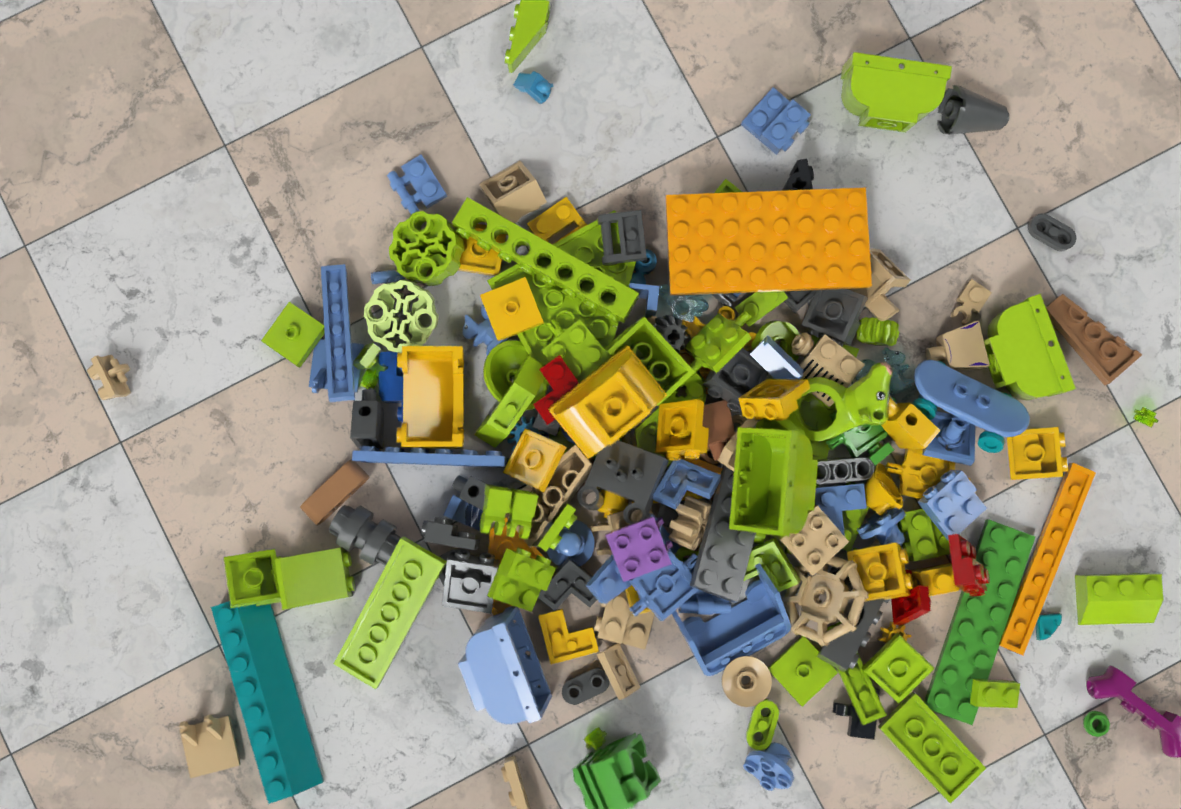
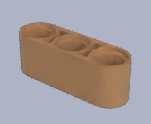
(334, 492)

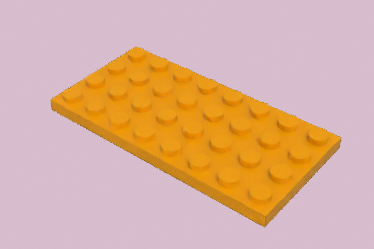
(768, 241)

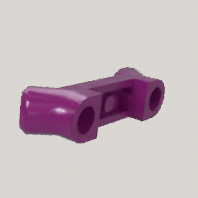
(1117, 684)

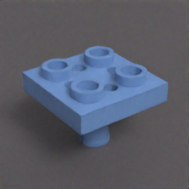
(955, 435)

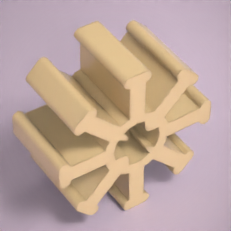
(690, 523)

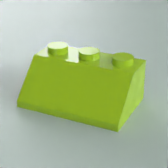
(655, 353)
(1118, 598)

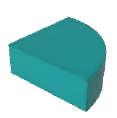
(1047, 625)

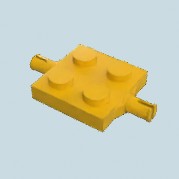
(919, 472)

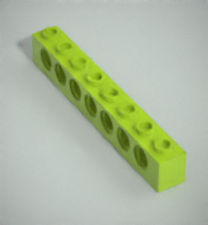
(473, 213)

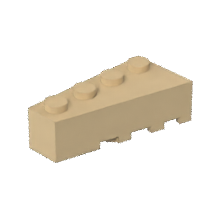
(563, 486)

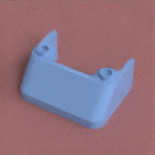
(739, 633)

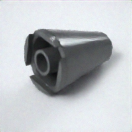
(970, 112)

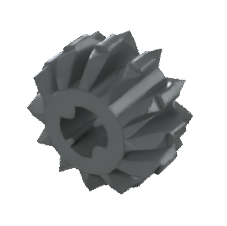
(671, 331)

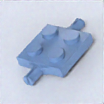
(664, 588)

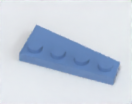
(608, 581)

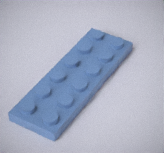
(421, 456)

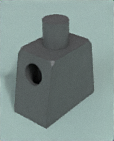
(367, 421)
(469, 489)

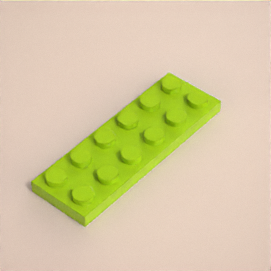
(389, 612)

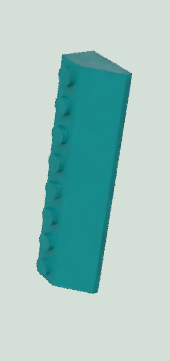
(268, 699)

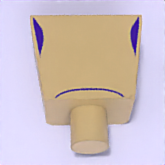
(961, 348)

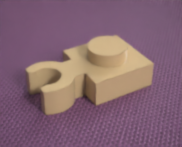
(971, 299)

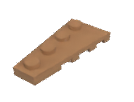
(1097, 347)

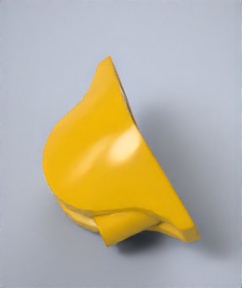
(882, 491)

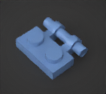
(423, 181)

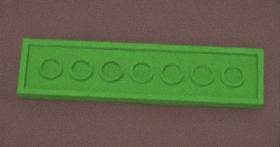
(979, 622)

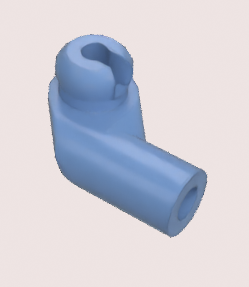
(386, 277)

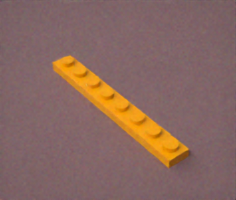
(1046, 558)

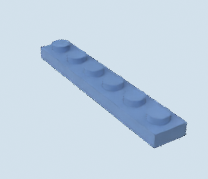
(337, 333)

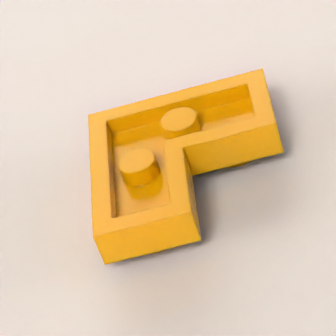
(562, 644)

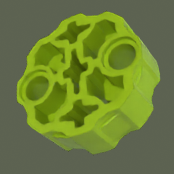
(417, 258)

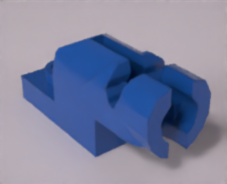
(391, 381)

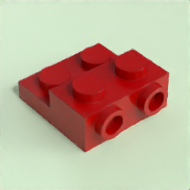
(967, 572)

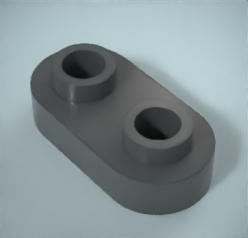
(1051, 230)
(585, 686)

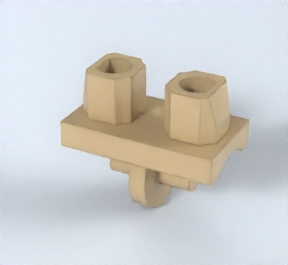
(111, 375)

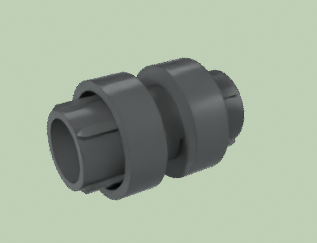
(358, 530)

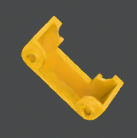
(432, 397)

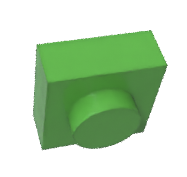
(879, 452)

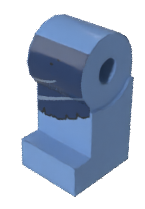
(463, 512)

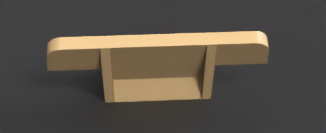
(884, 276)

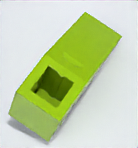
(529, 29)

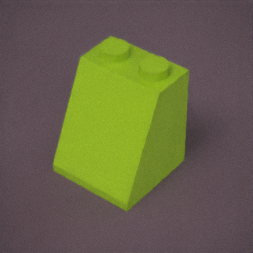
(314, 578)

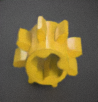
(886, 636)

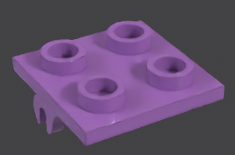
(639, 548)

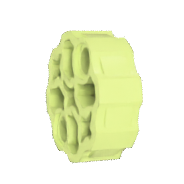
(383, 298)

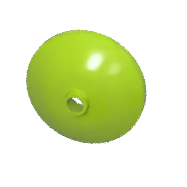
(502, 366)

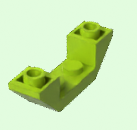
(513, 403)

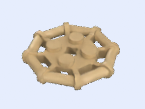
(832, 608)

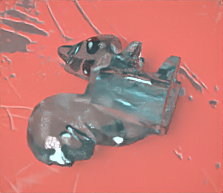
(684, 306)
(894, 359)

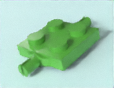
(859, 438)

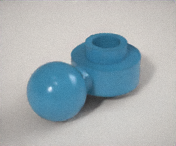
(644, 268)

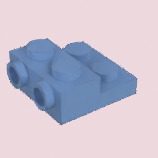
(776, 121)
(952, 503)

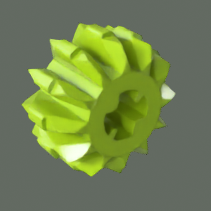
(877, 332)

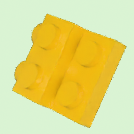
(773, 399)
(681, 430)
(1037, 454)
(883, 571)

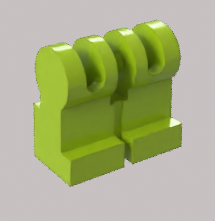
(502, 500)

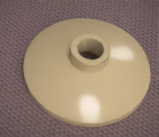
(758, 686)

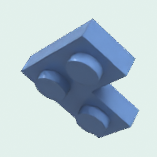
(683, 477)
(838, 499)

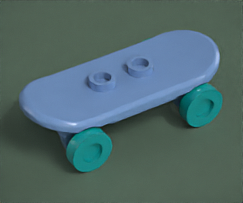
(970, 401)

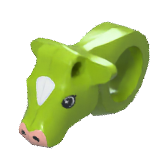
(858, 405)

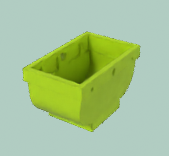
(890, 95)
(1021, 352)
(772, 481)

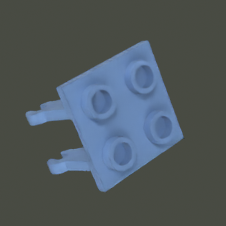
(318, 373)

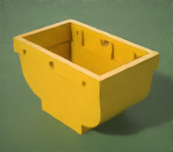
(608, 402)

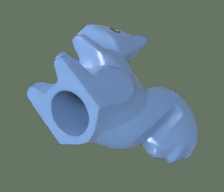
(483, 331)

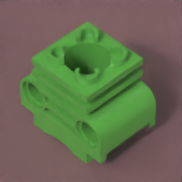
(616, 775)

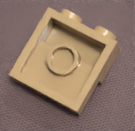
(621, 626)

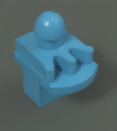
(533, 85)

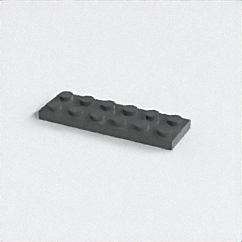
(723, 551)

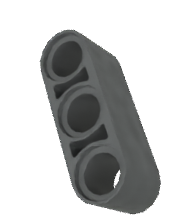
(846, 469)

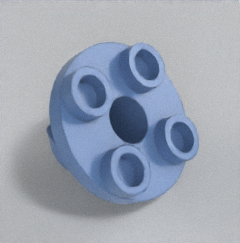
(884, 527)
(575, 543)
(771, 767)

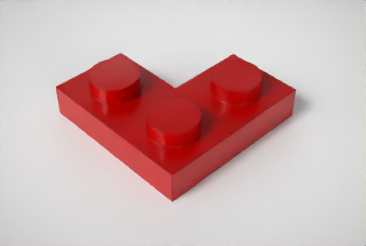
(561, 381)
(911, 607)

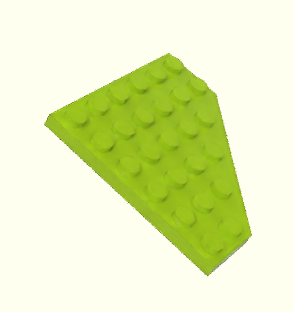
(586, 246)

